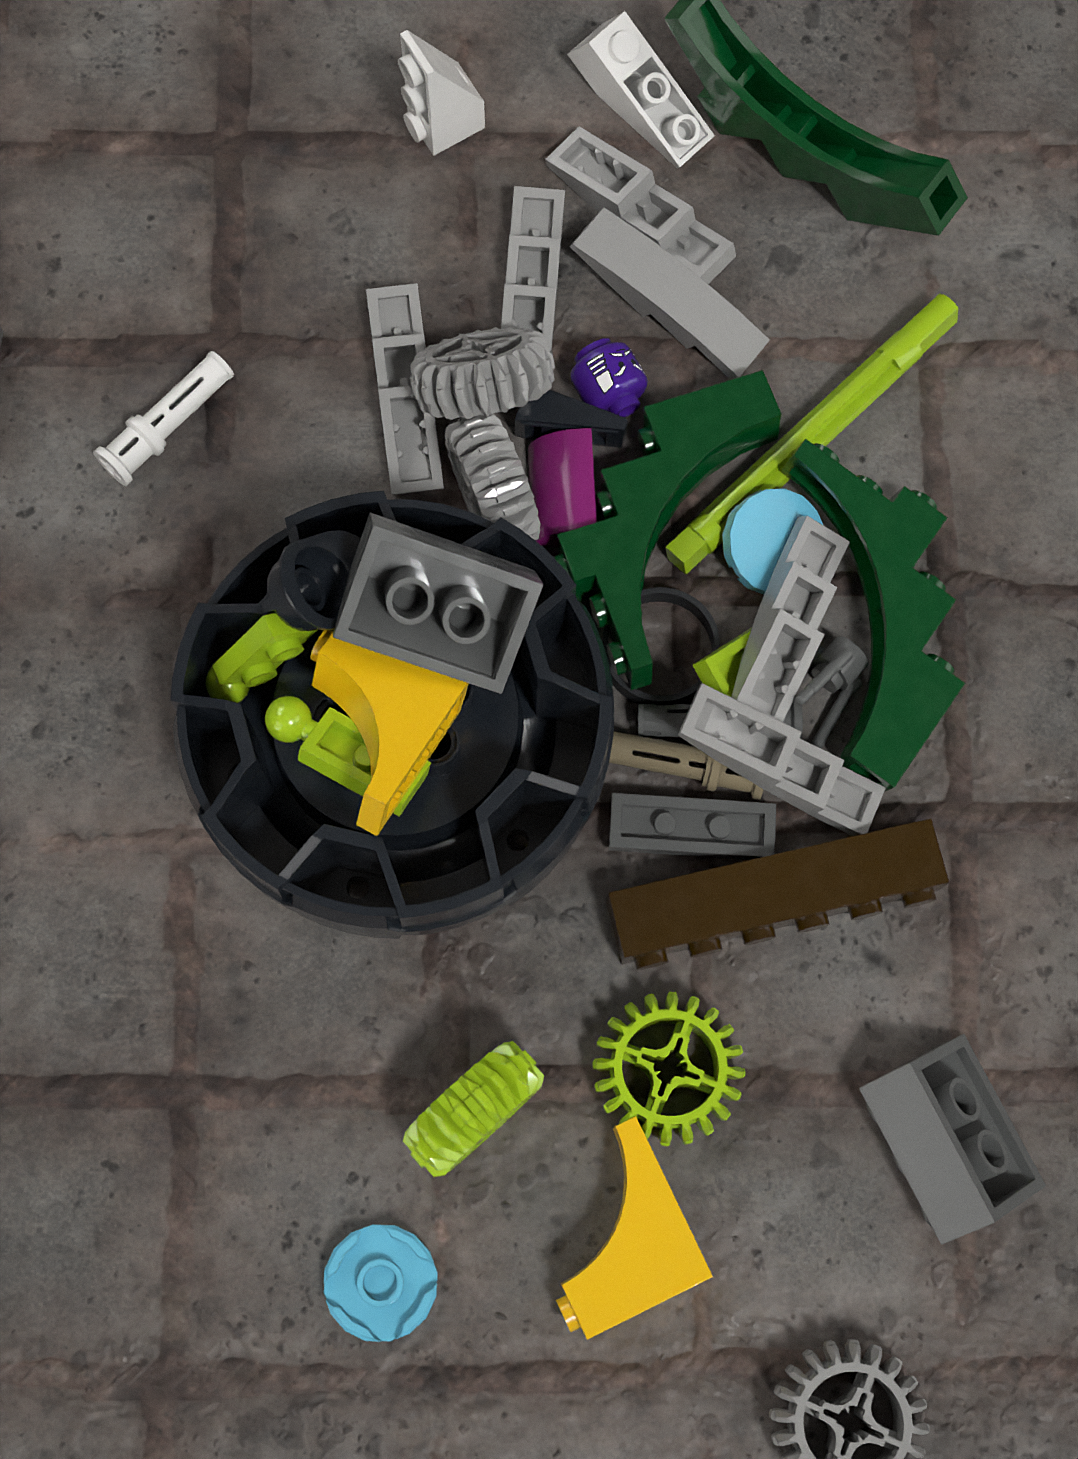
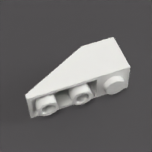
(640, 89)
(438, 96)

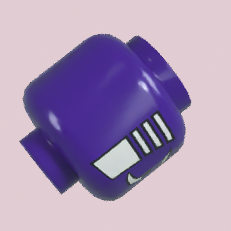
(609, 377)

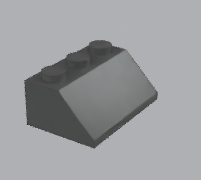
(436, 603)
(952, 1139)

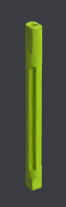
(818, 426)

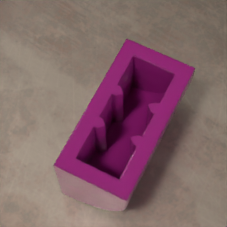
(562, 482)

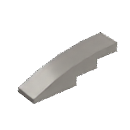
(629, 191)
(533, 260)
(670, 292)
(407, 430)
(788, 619)
(780, 761)

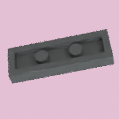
(692, 826)

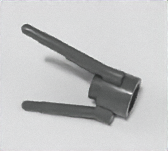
(834, 669)

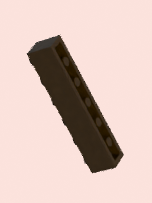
(777, 892)

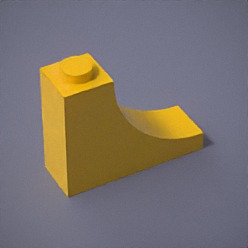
(396, 710)
(645, 1256)

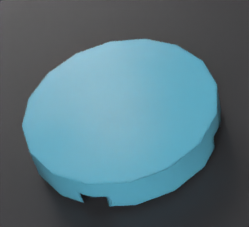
(759, 531)
(380, 1283)

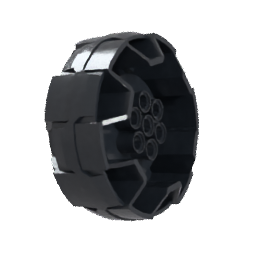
(514, 764)

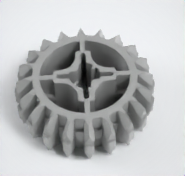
(482, 372)
(491, 472)
(857, 1394)

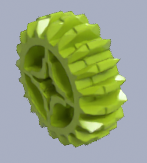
(685, 1024)
(473, 1108)

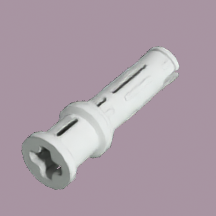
(147, 433)

